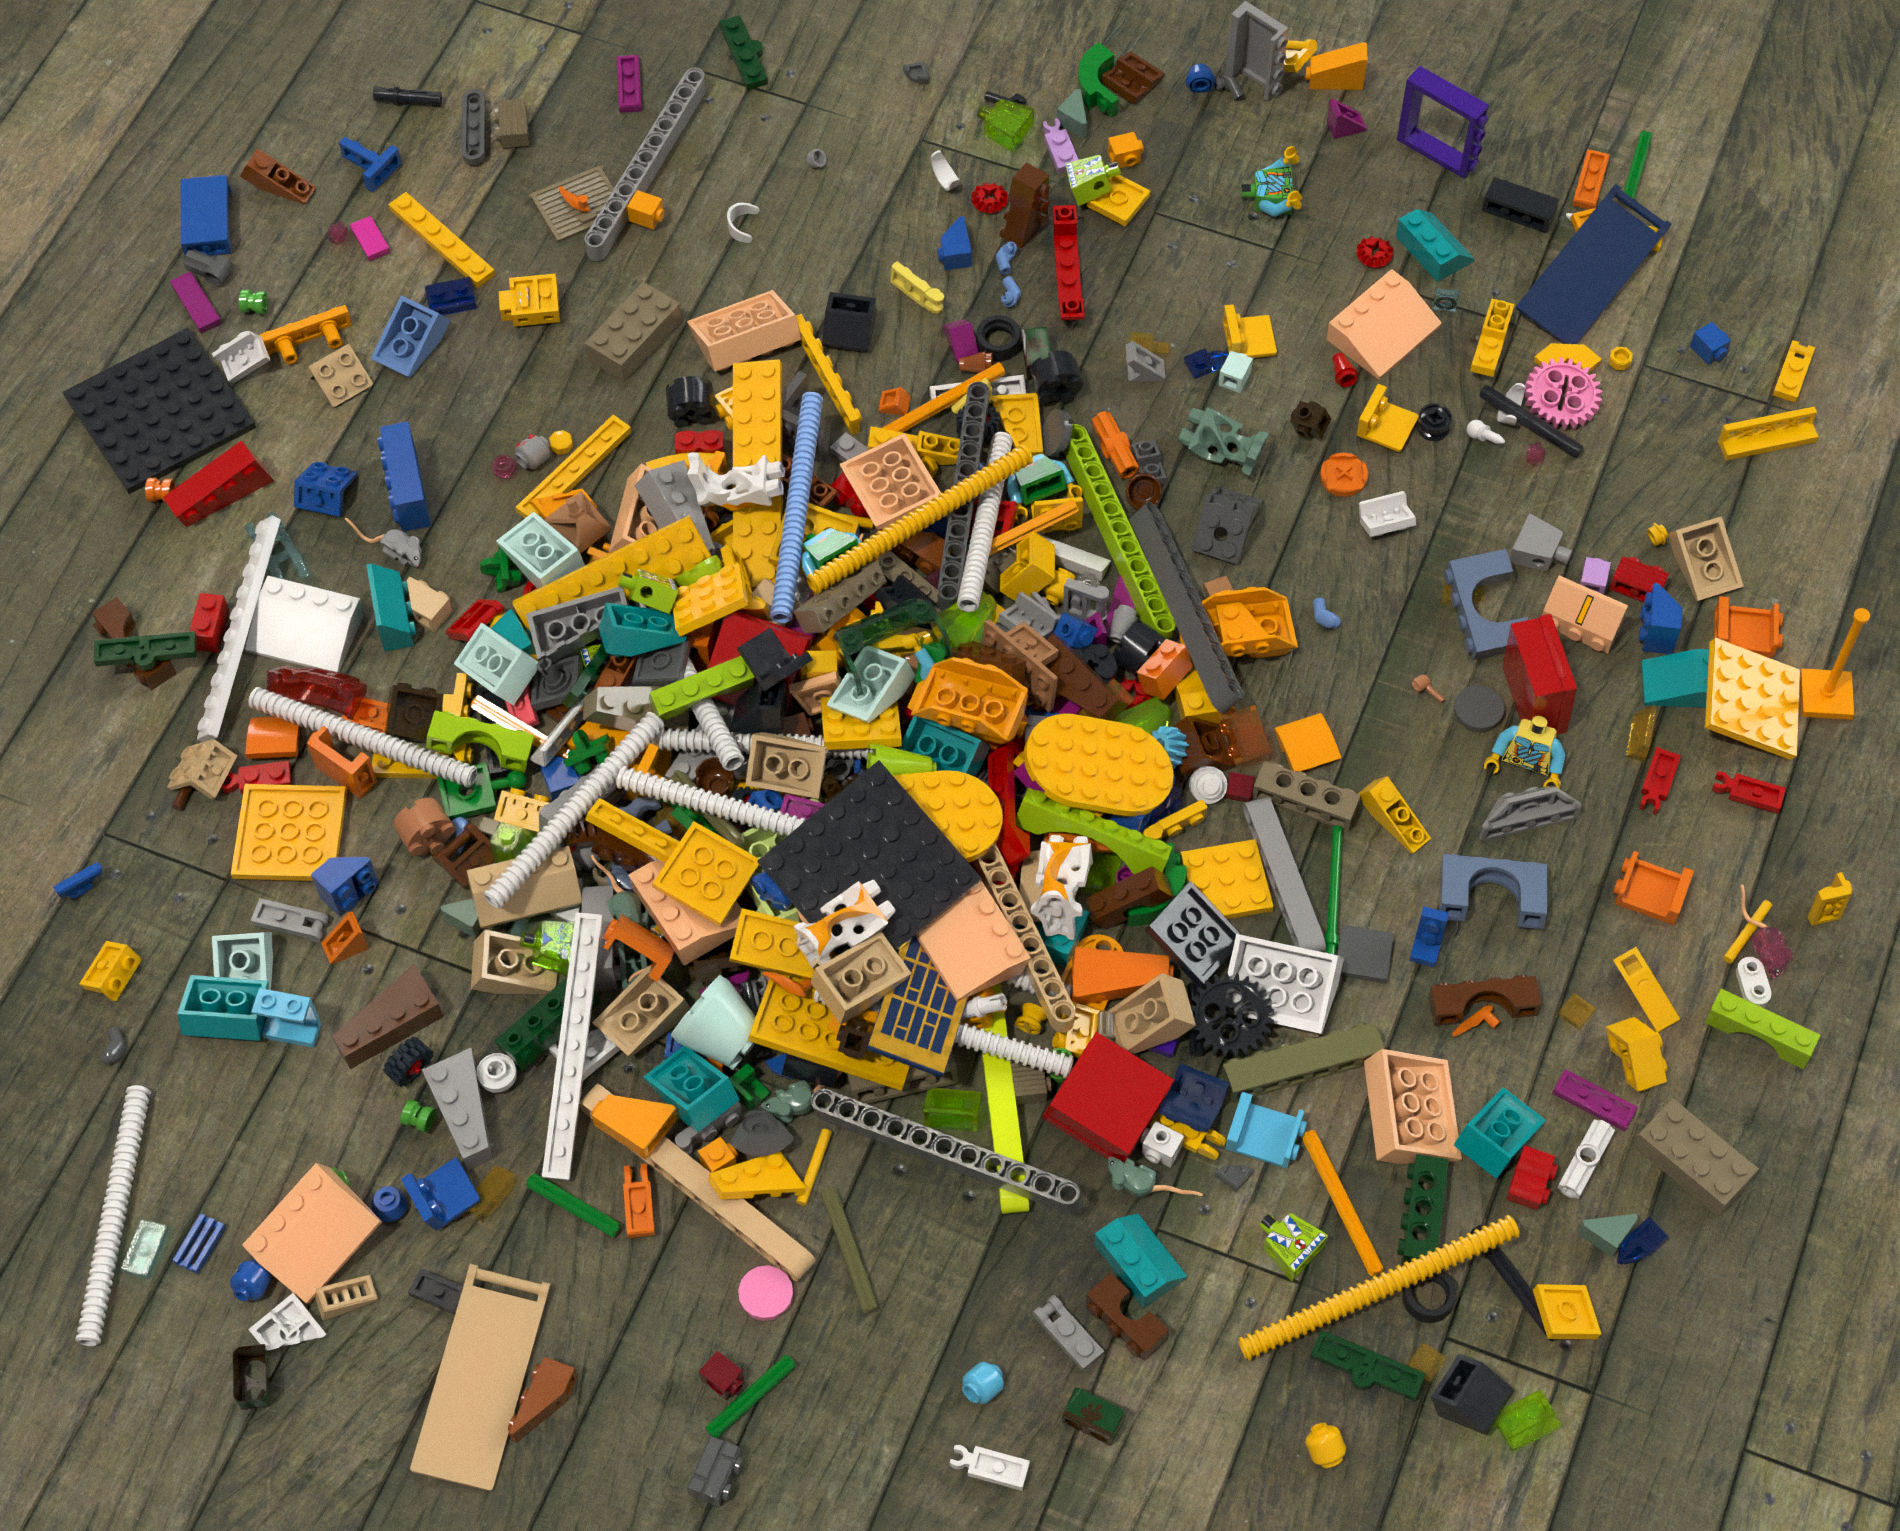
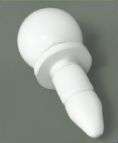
(1478, 430)

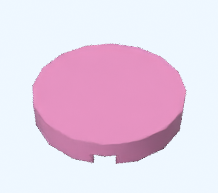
(765, 1293)

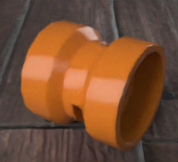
(157, 489)

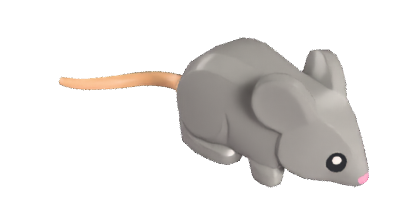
(396, 545)

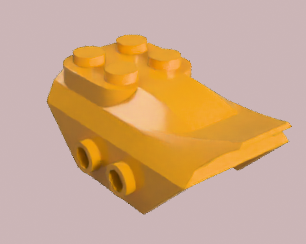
(1268, 609)
(972, 698)

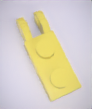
(916, 288)

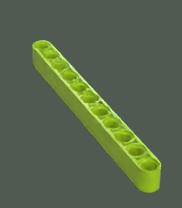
(1118, 533)

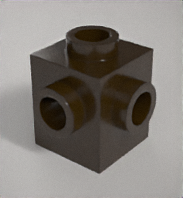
(1310, 419)
(851, 1045)

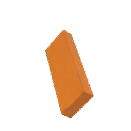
(1590, 179)

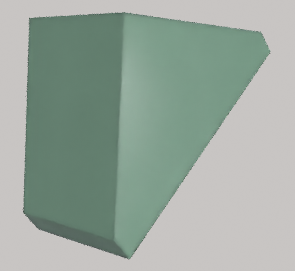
(1072, 114)
(462, 916)
(630, 962)
(1608, 1232)

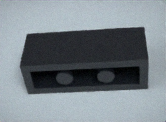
(1520, 205)

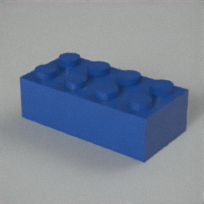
(403, 477)

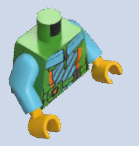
(1274, 187)

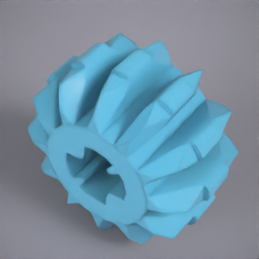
(1173, 743)

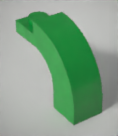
(1091, 67)
(1176, 877)

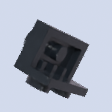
(900, 592)

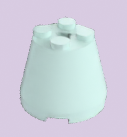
(717, 1024)

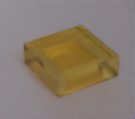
(1576, 1011)
(1427, 1361)

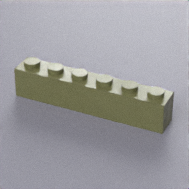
(1301, 1062)

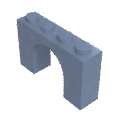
(1464, 576)
(1523, 879)

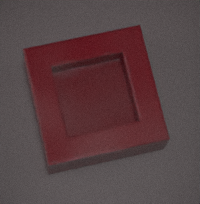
(1239, 787)

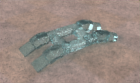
(289, 552)

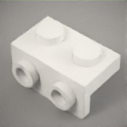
(242, 355)
(1386, 514)

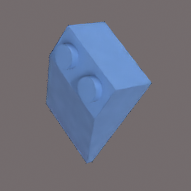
(409, 336)

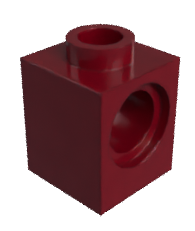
(722, 1375)

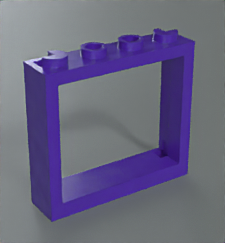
(1457, 100)

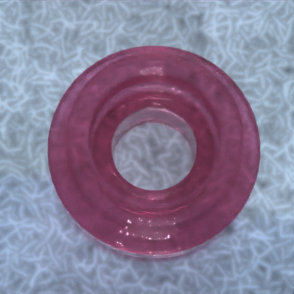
(337, 232)
(1535, 454)
(503, 461)

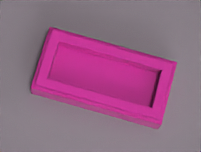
(369, 238)

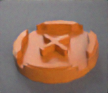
(1344, 474)

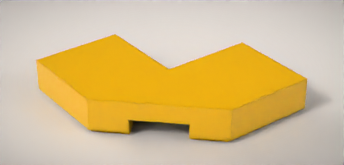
(1576, 352)

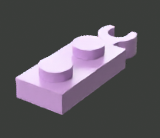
(1059, 146)

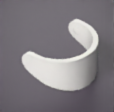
(944, 172)
(737, 210)
(1516, 394)

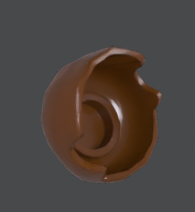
(1143, 489)
(713, 777)

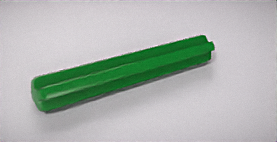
(1637, 163)
(573, 1205)
(750, 1396)

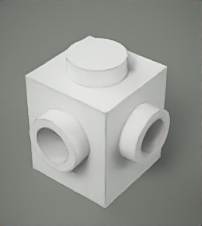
(1161, 1144)

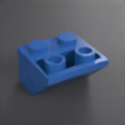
(1660, 621)
(344, 882)

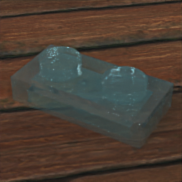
(144, 1249)

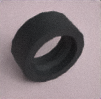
(999, 323)
(1429, 1315)

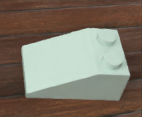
(540, 551)
(497, 664)
(883, 682)
(243, 956)

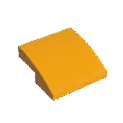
(1307, 743)

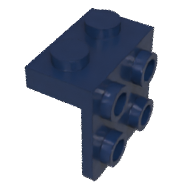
(1194, 1098)

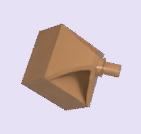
(579, 523)

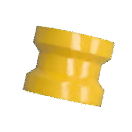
(1031, 1018)

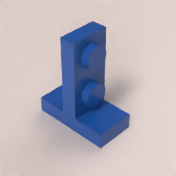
(377, 167)
(1429, 936)

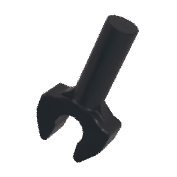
(992, 97)

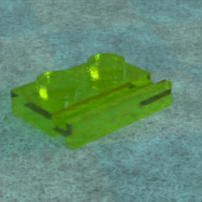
(1102, 872)
(1527, 1421)

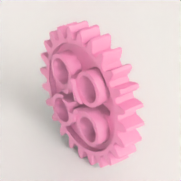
(1585, 398)

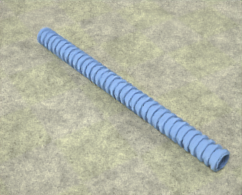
(796, 508)

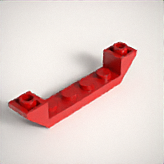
(1067, 263)
(1012, 841)

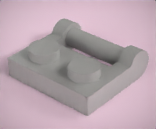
(1078, 596)

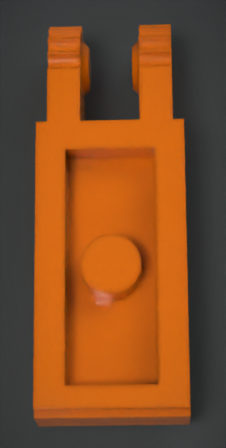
(638, 1204)

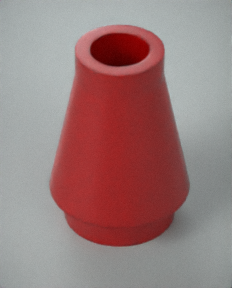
(1344, 371)

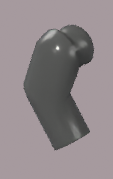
(1229, 83)
(116, 1047)

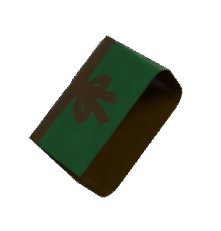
(1034, 345)
(241, 1358)
(1093, 1416)

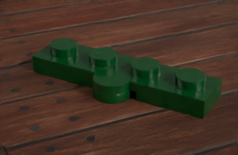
(744, 52)
(145, 649)
(588, 676)
(1367, 1366)

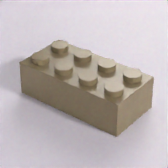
(633, 331)
(1695, 1157)

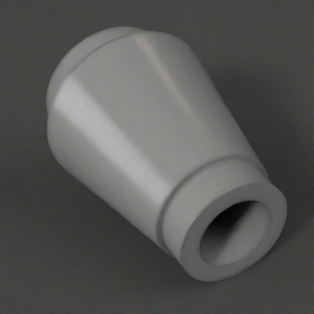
(1122, 620)

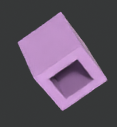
(1595, 574)

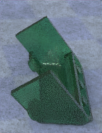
(883, 625)

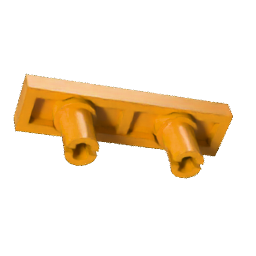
(313, 327)

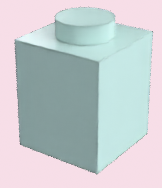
(1235, 371)

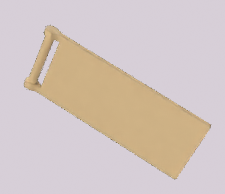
(479, 1381)

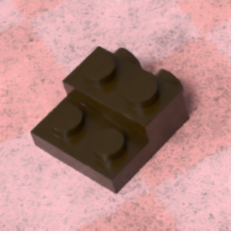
(411, 711)
(710, 966)

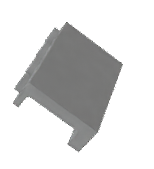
(1257, 48)

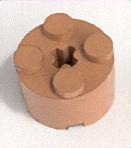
(424, 827)

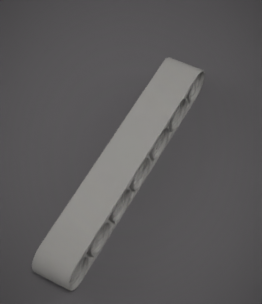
(1284, 875)

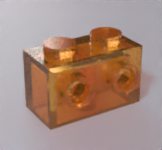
(1244, 734)

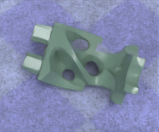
(1210, 434)

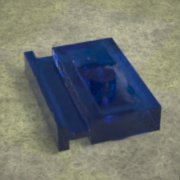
(451, 296)

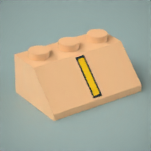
(1585, 614)

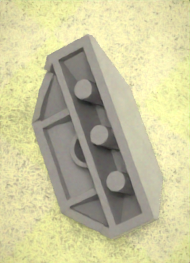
(1529, 811)

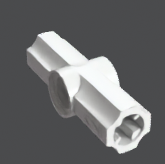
(1579, 1171)

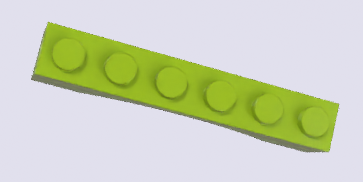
(1043, 815)

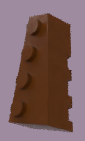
(1082, 684)
(388, 1019)

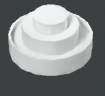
(1208, 784)
(496, 1072)

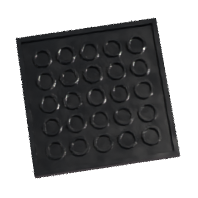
(159, 410)
(865, 836)

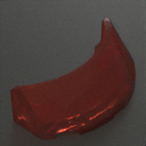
(318, 687)

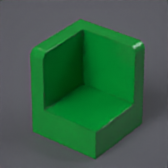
(748, 1088)

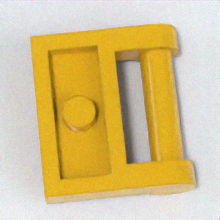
(1296, 59)

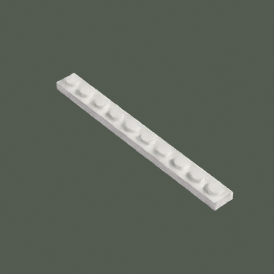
(236, 635)
(572, 1046)

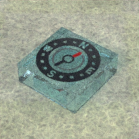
(1446, 300)

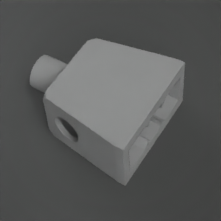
(1539, 545)

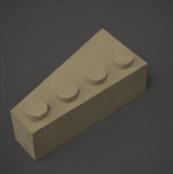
(625, 707)

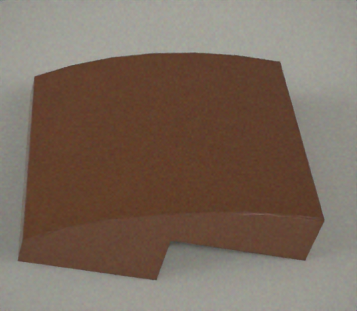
(1132, 77)

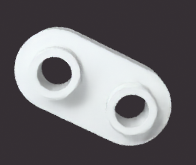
(1752, 981)

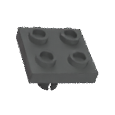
(554, 681)

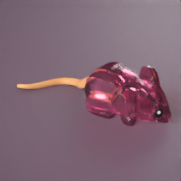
(1769, 943)

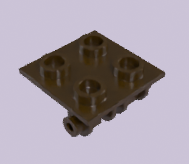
(833, 787)

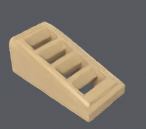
(338, 1308)

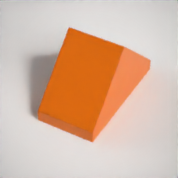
(344, 940)

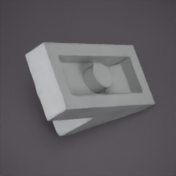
(1143, 364)

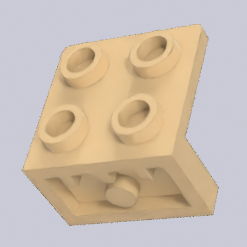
(340, 375)
(203, 768)

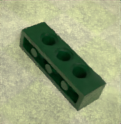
(1433, 1172)

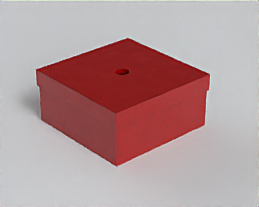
(740, 628)
(1539, 672)
(1108, 1099)

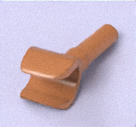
(1423, 682)

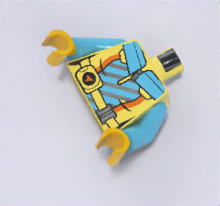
(1531, 747)

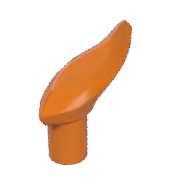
(578, 202)
(789, 985)
(1474, 1020)

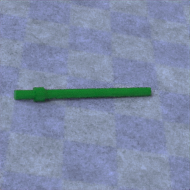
(1332, 937)

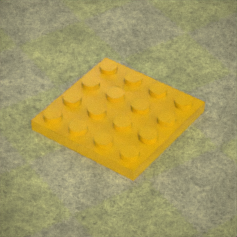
(1752, 699)
(287, 831)

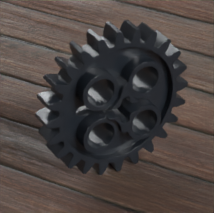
(1246, 1034)

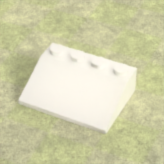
(303, 624)
(1294, 978)

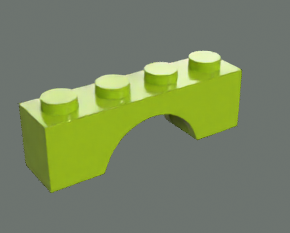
(683, 694)
(452, 731)
(1789, 1039)

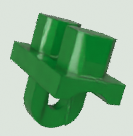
(500, 570)
(586, 748)

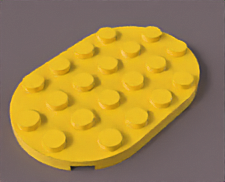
(1098, 765)
(959, 807)

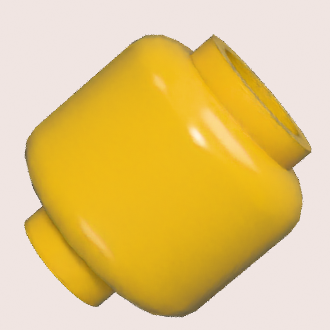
(1055, 591)
(1325, 1445)

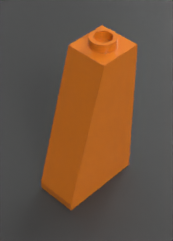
(1113, 974)

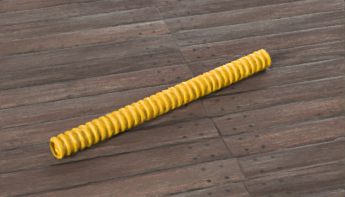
(919, 519)
(1379, 1287)

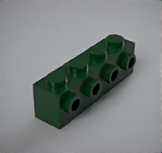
(537, 1038)

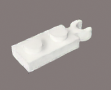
(992, 1466)

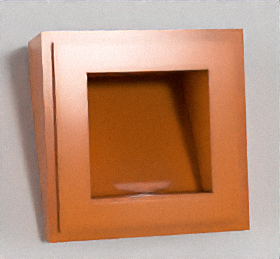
(894, 401)

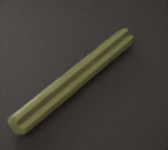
(722, 825)
(849, 1250)

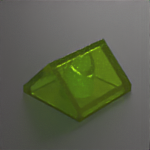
(952, 1109)

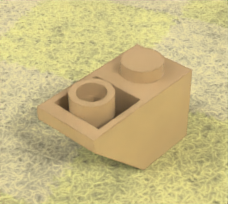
(428, 606)

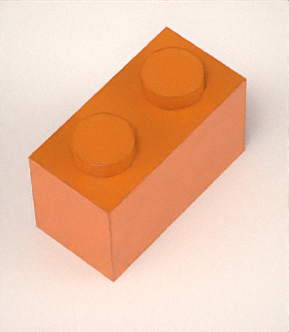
(1164, 669)

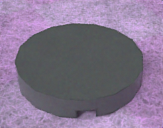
(1056, 432)
(1479, 708)

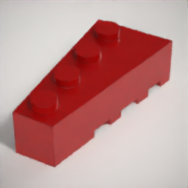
(218, 485)

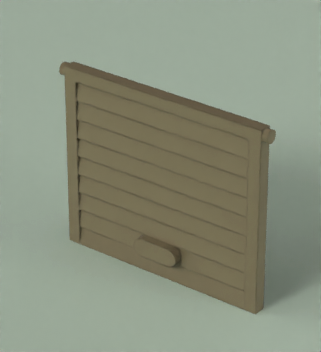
(560, 216)

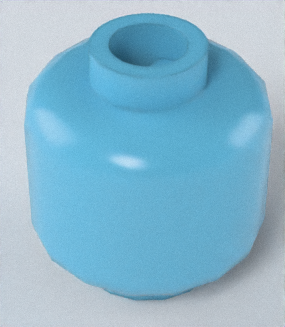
(982, 1382)

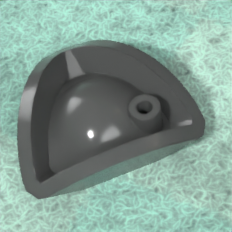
(761, 1134)

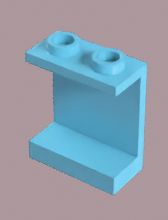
(288, 1016)
(1265, 1133)

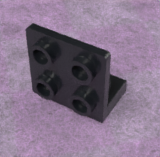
(769, 659)

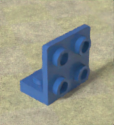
(322, 488)
(442, 1194)

